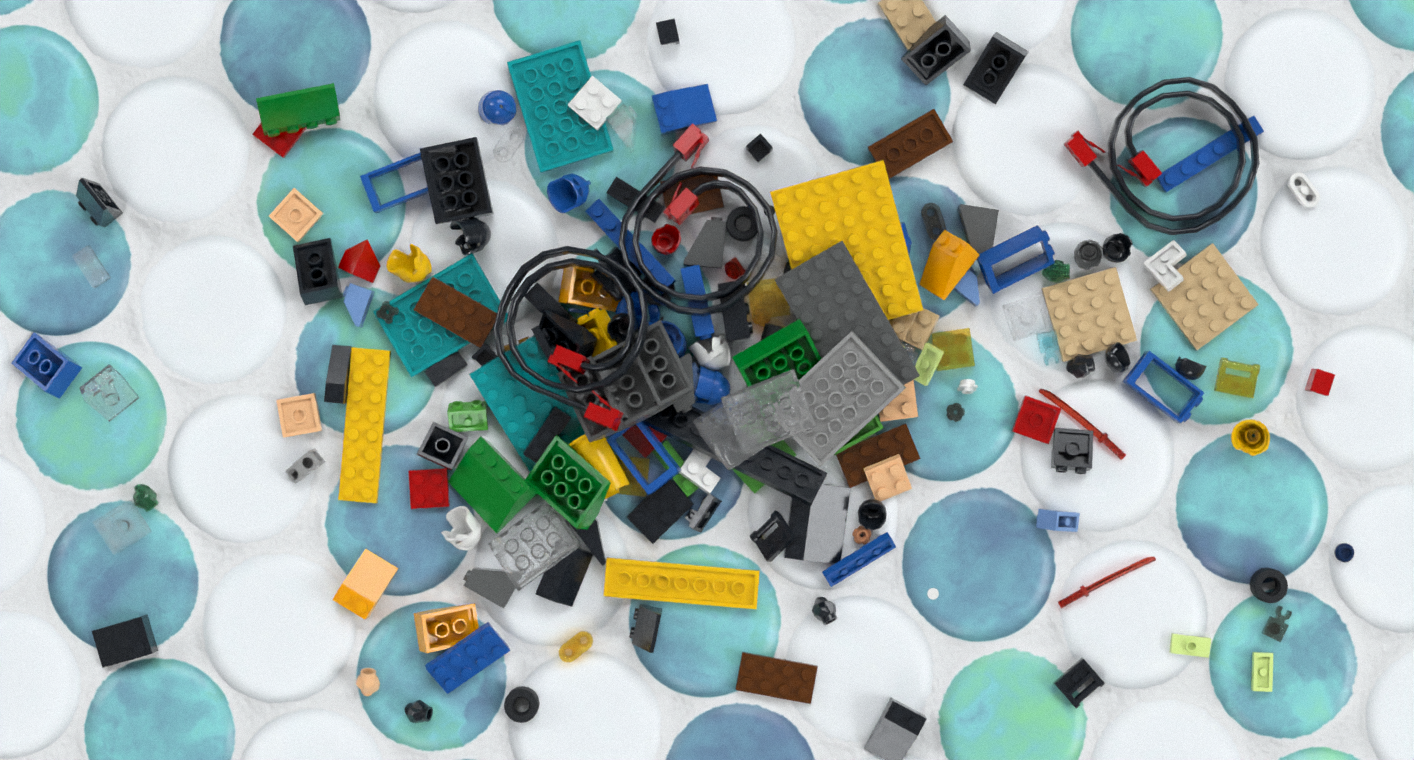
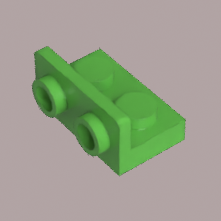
(467, 416)

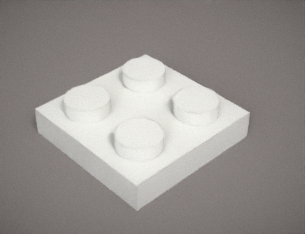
(594, 103)

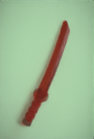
(1101, 437)
(1085, 590)

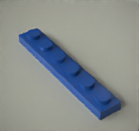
(1204, 157)
(611, 226)

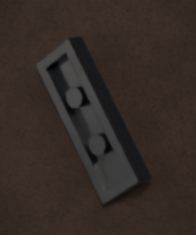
(626, 193)
(549, 429)

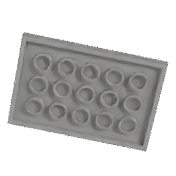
(844, 395)

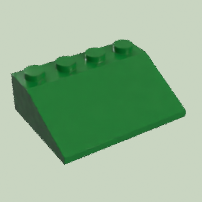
(298, 109)
(777, 354)
(491, 484)
(569, 484)

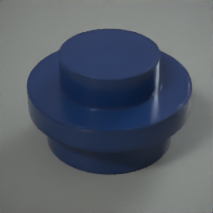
(1344, 552)

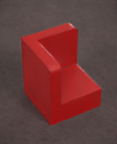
(1320, 382)

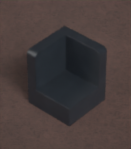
(667, 32)
(759, 148)
(484, 354)

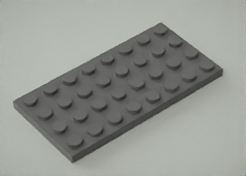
(834, 300)

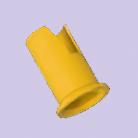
(603, 459)

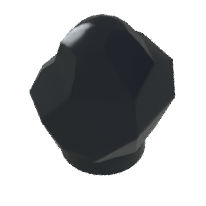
(1081, 366)
(824, 610)
(418, 712)

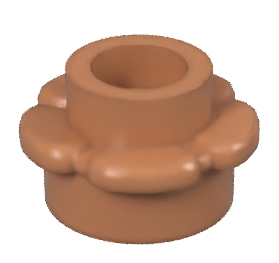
(858, 539)

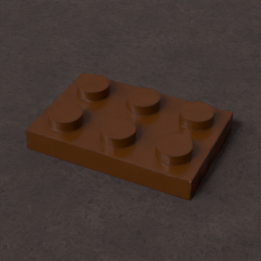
(707, 200)

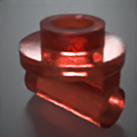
(734, 268)

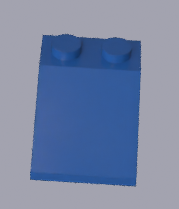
(682, 107)
(46, 365)

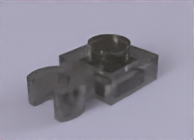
(1275, 627)

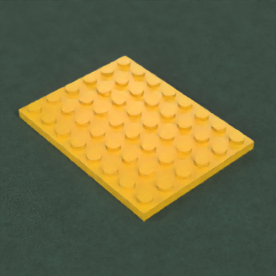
(862, 213)

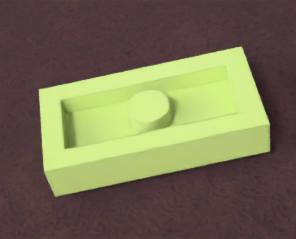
(928, 363)
(1190, 645)
(1262, 671)

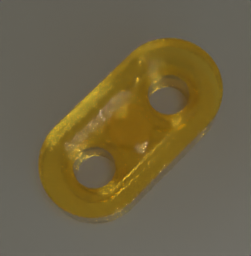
(576, 646)

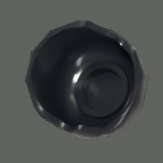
(1117, 247)
(618, 326)
(1117, 357)
(1189, 369)
(872, 514)

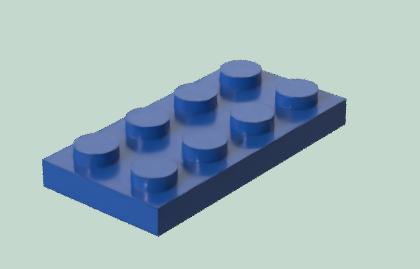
(467, 657)

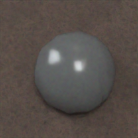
(1088, 254)

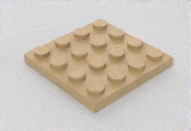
(1207, 298)
(1089, 313)

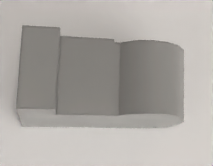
(305, 465)

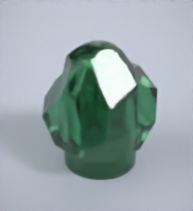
(1057, 272)
(145, 497)

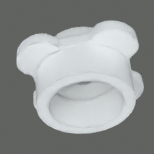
(967, 386)

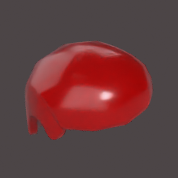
(666, 239)

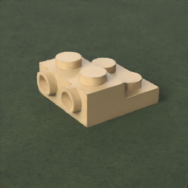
(915, 327)

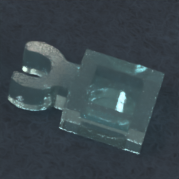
(1048, 344)

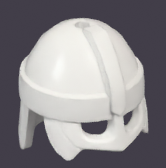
(714, 354)
(465, 530)

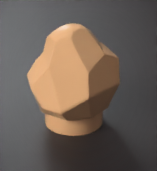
(368, 681)

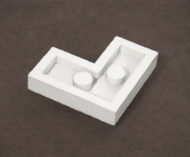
(1162, 264)
(695, 471)

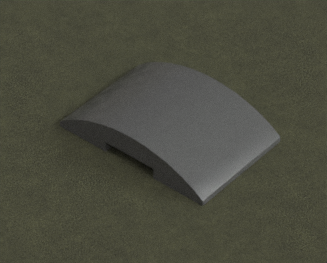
(647, 388)

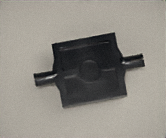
(608, 284)

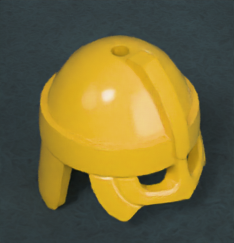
(409, 267)
(1250, 445)

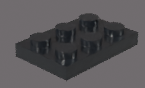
(659, 511)

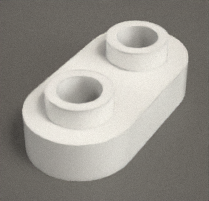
(1304, 188)

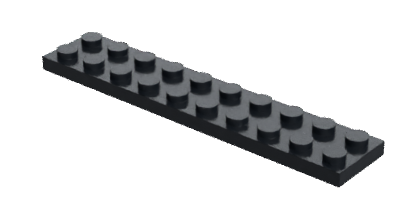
(768, 465)

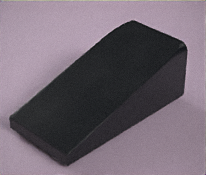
(445, 368)

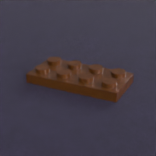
(911, 143)
(456, 312)
(875, 450)
(776, 677)

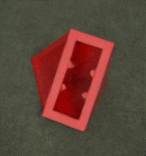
(360, 261)

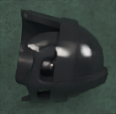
(475, 235)

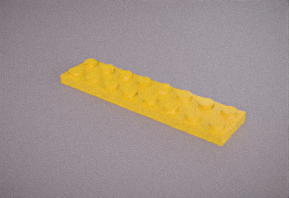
(364, 425)
(681, 583)

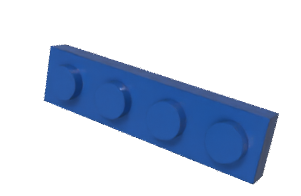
(859, 559)

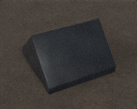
(442, 446)

